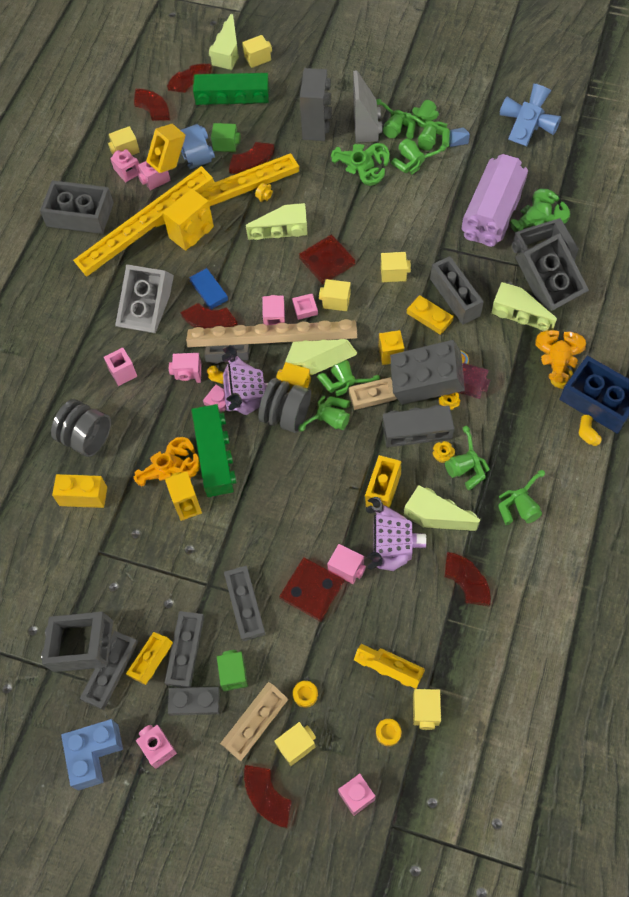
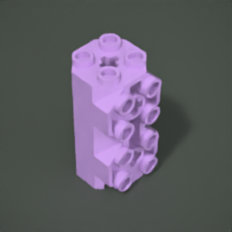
(494, 200)

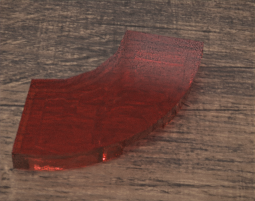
(183, 80)
(152, 103)
(257, 155)
(205, 318)
(469, 578)
(264, 796)

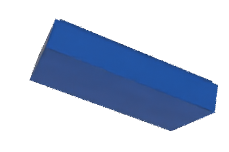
(208, 288)

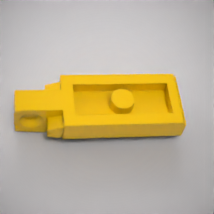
(390, 665)

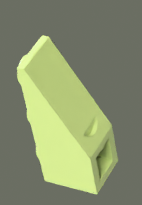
(224, 50)
(282, 222)
(519, 306)
(320, 354)
(435, 512)

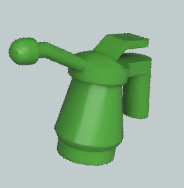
(393, 125)
(428, 136)
(411, 152)
(344, 375)
(333, 416)
(462, 463)
(526, 506)

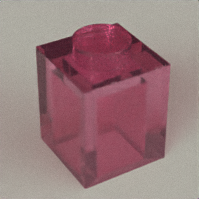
(475, 380)

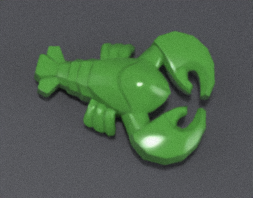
(363, 161)
(541, 211)

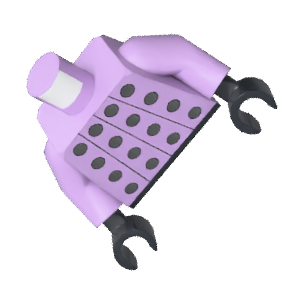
(242, 383)
(391, 538)

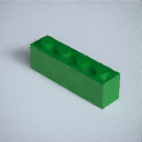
(231, 88)
(212, 450)

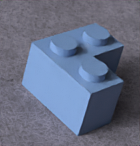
(83, 751)

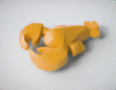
(560, 353)
(167, 463)

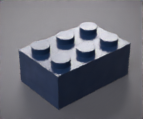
(599, 393)

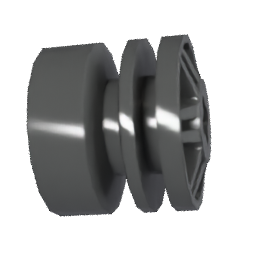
(281, 404)
(81, 427)

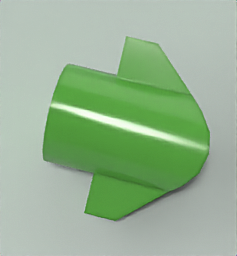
(426, 112)

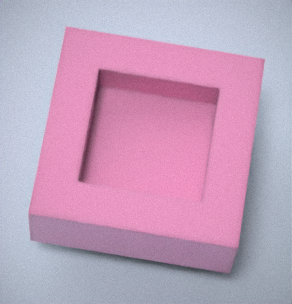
(304, 306)
(216, 396)

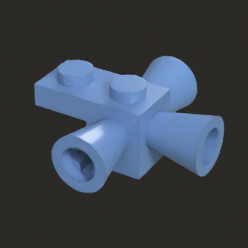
(529, 116)

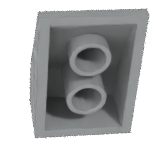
(365, 111)
(143, 298)

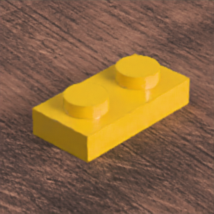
(430, 314)
(149, 658)

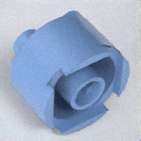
(195, 146)

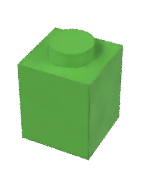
(225, 137)
(232, 670)

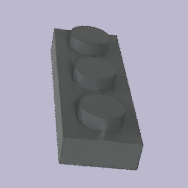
(244, 603)
(184, 650)
(105, 679)

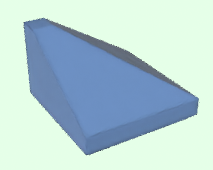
(459, 137)

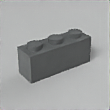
(456, 290)
(418, 426)

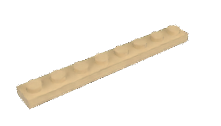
(271, 333)

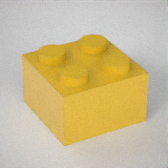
(188, 219)

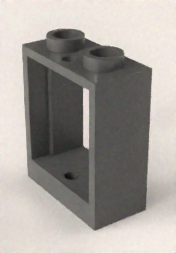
(543, 232)
(98, 647)

